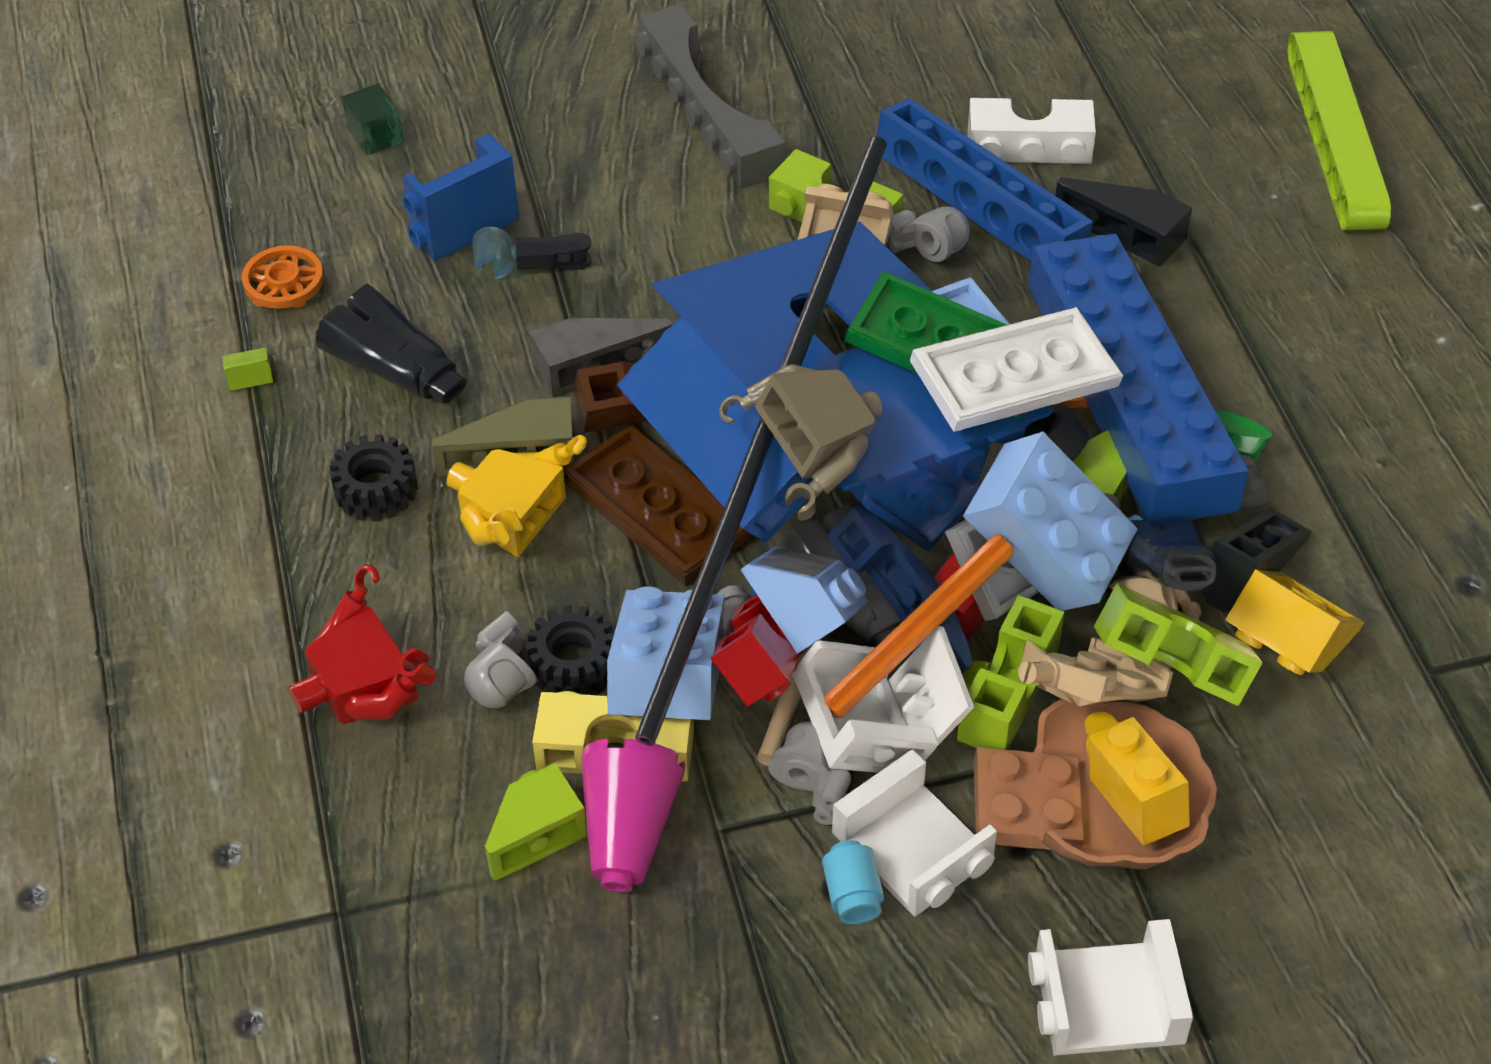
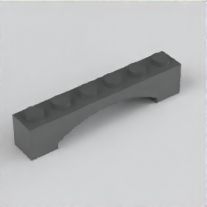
(745, 145)

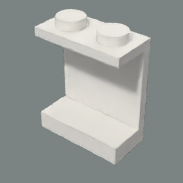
(914, 837)
(1112, 994)

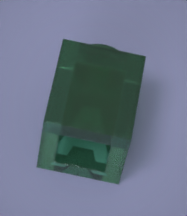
(372, 119)

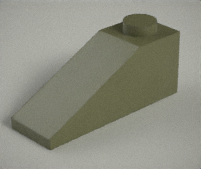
(516, 429)

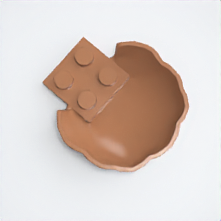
(1053, 805)

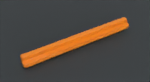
(918, 626)

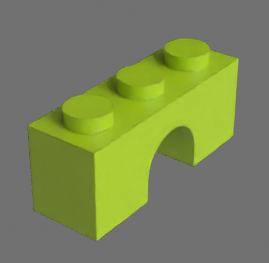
(801, 170)
(1157, 632)
(998, 693)

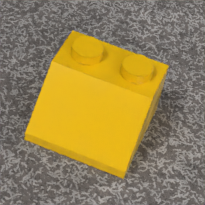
(1292, 622)

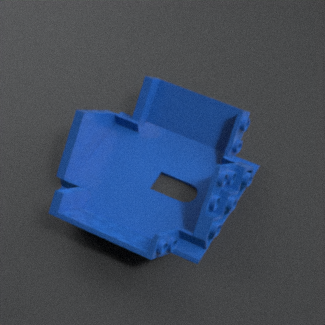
(737, 333)

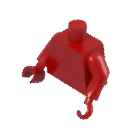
(358, 663)

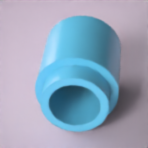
(853, 882)

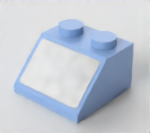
(805, 593)

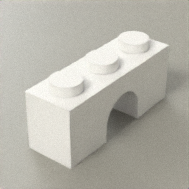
(1059, 138)

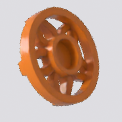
(282, 277)

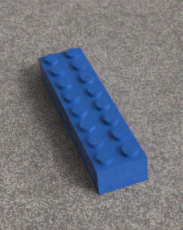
(1159, 415)

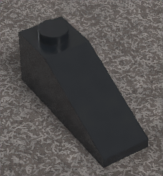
(1142, 218)
(1258, 544)

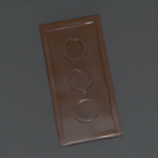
(651, 501)

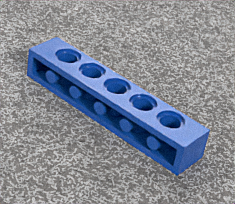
(976, 180)

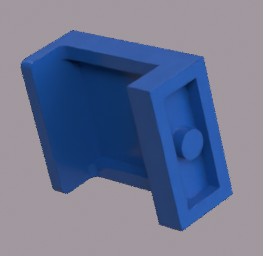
(460, 203)

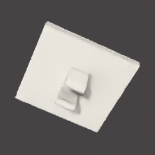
(932, 687)

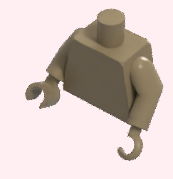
(816, 423)

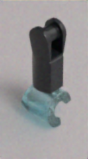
(530, 253)

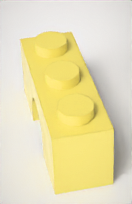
(573, 720)

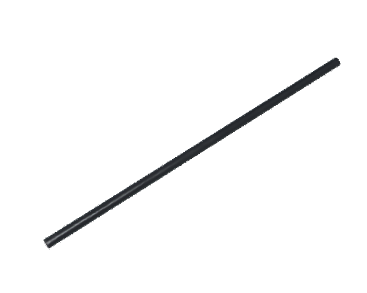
(756, 454)

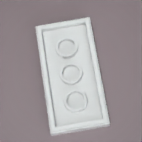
(1015, 368)

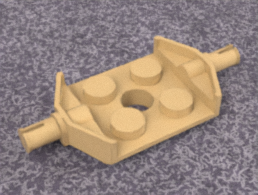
(1094, 675)

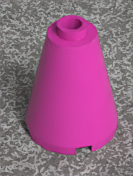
(627, 807)

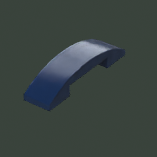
(895, 570)

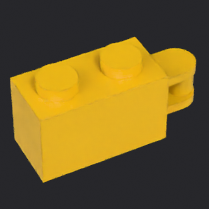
(1136, 777)

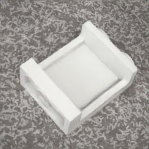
(873, 730)

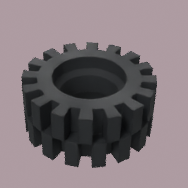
(368, 459)
(564, 631)

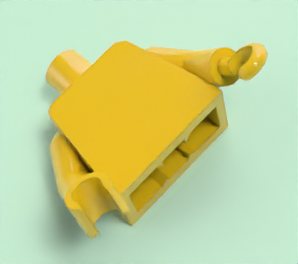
(512, 493)

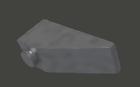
(587, 343)

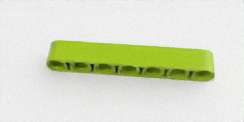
(1338, 131)

